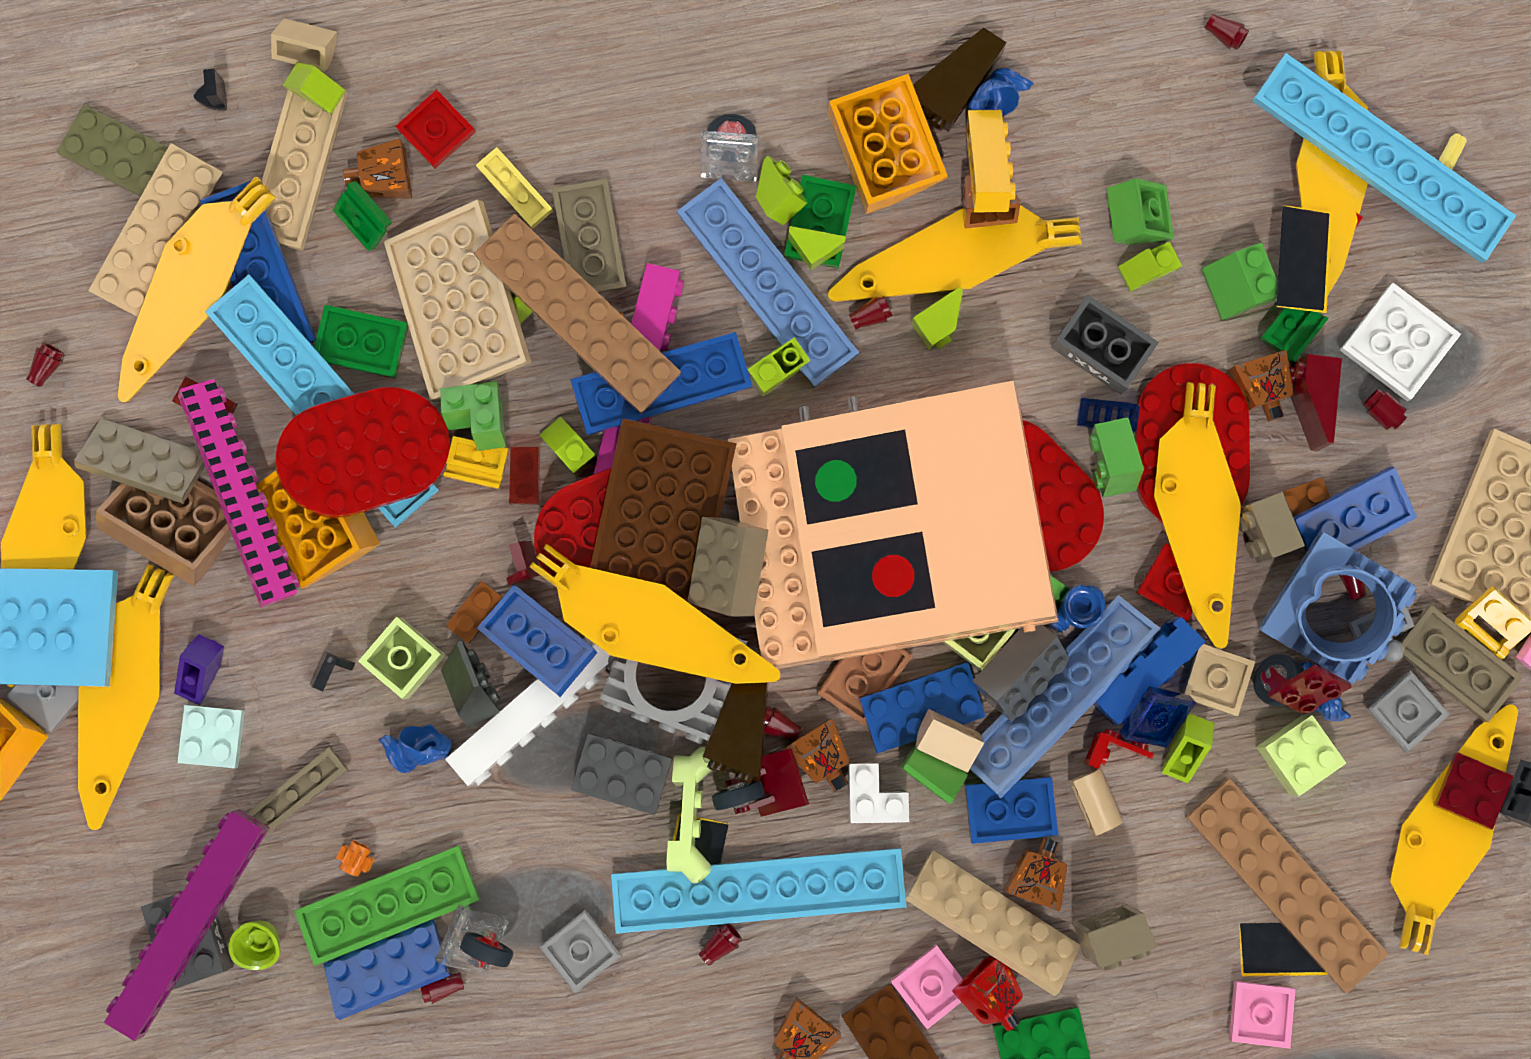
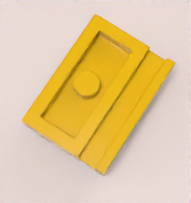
(476, 466)

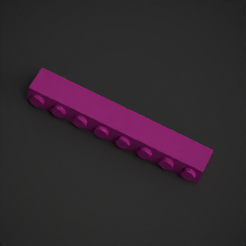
(186, 924)

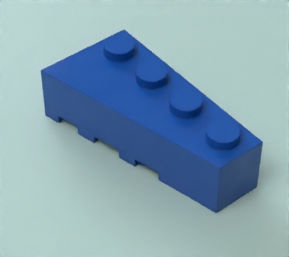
(1151, 668)

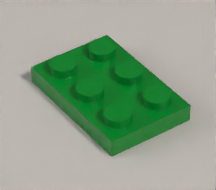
(826, 211)
(361, 341)
(1044, 1036)

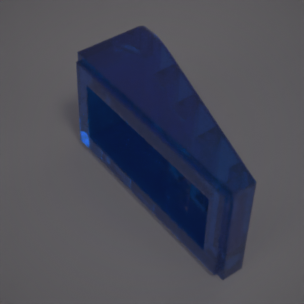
(1132, 408)

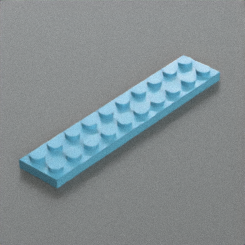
(1384, 158)
(289, 362)
(760, 891)

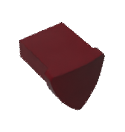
(523, 556)

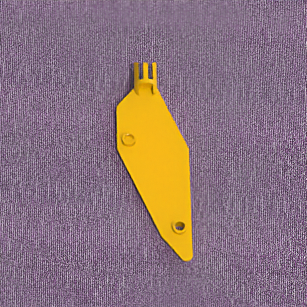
(1327, 183)
(953, 256)
(188, 282)
(50, 511)
(1200, 511)
(649, 624)
(116, 716)
(1441, 849)

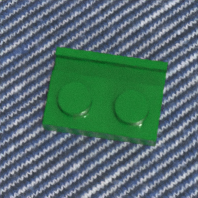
(362, 216)
(1293, 331)

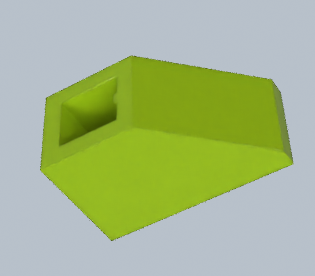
(778, 192)
(778, 367)

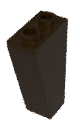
(956, 79)
(739, 732)

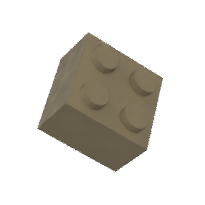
(1269, 528)

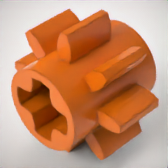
(355, 858)

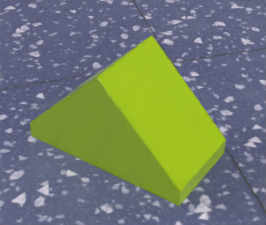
(314, 87)
(815, 246)

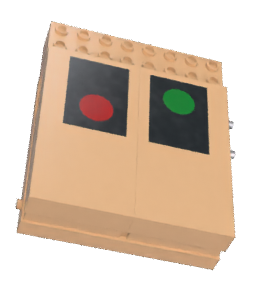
(894, 527)

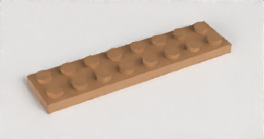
(577, 313)
(1287, 885)

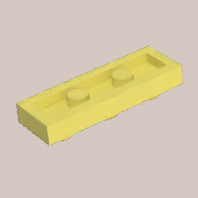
(514, 188)

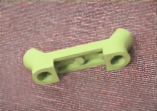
(682, 854)

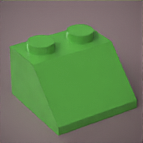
(1140, 212)
(1241, 281)
(934, 774)

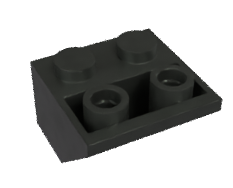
(469, 686)

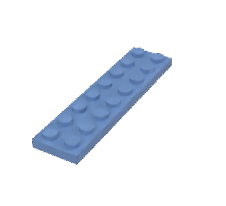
(766, 280)
(1093, 665)

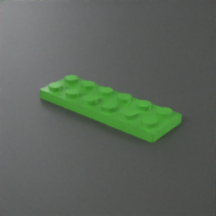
(387, 905)

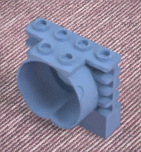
(1323, 559)

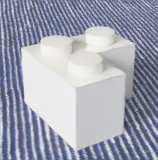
(869, 804)

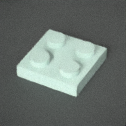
(211, 736)

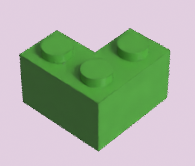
(476, 407)
(1119, 460)

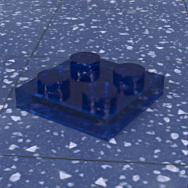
(1157, 717)

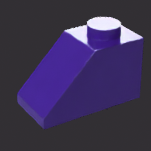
(198, 668)

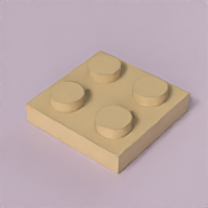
(1218, 679)

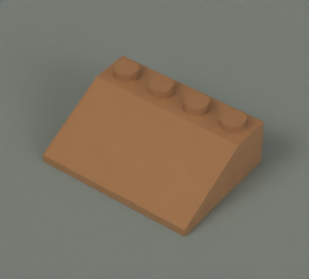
(169, 533)

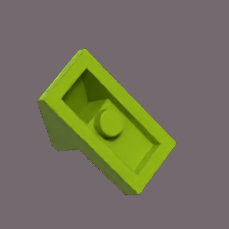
(1149, 266)

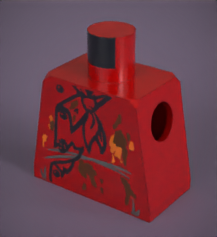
(991, 993)

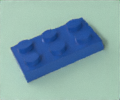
(1020, 814)

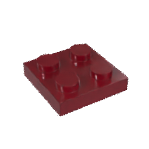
(1473, 791)

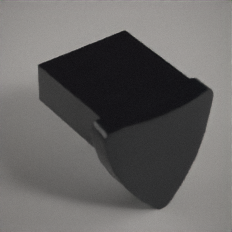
(213, 92)
(325, 669)

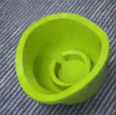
(255, 945)

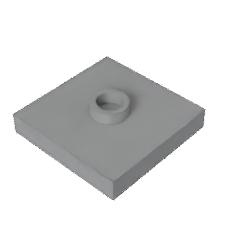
(46, 703)
(1407, 711)
(580, 951)

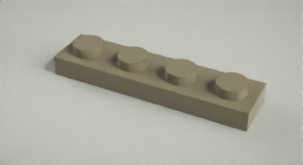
(299, 790)

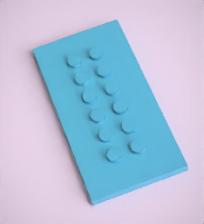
(57, 626)

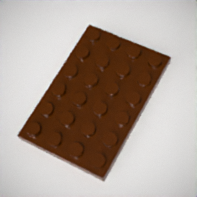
(656, 503)

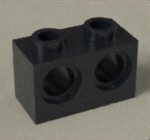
(1518, 798)

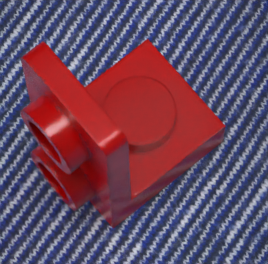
(1099, 753)

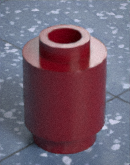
(1385, 409)

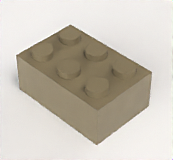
(727, 566)
(1114, 936)

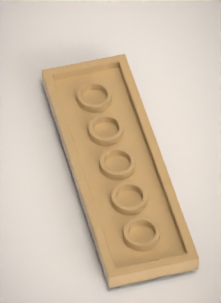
(299, 166)
(158, 215)
(993, 923)

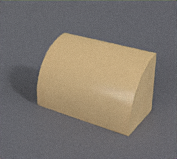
(303, 44)
(948, 740)
(1096, 801)

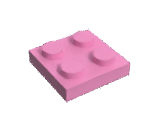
(929, 986)
(1262, 1014)

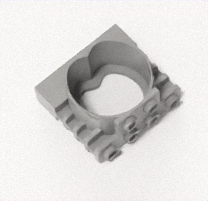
(696, 719)

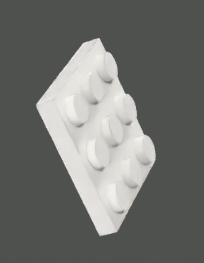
(1400, 342)

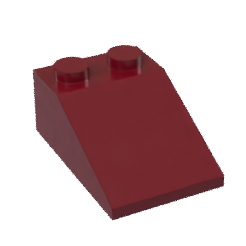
(1316, 397)

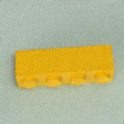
(989, 161)

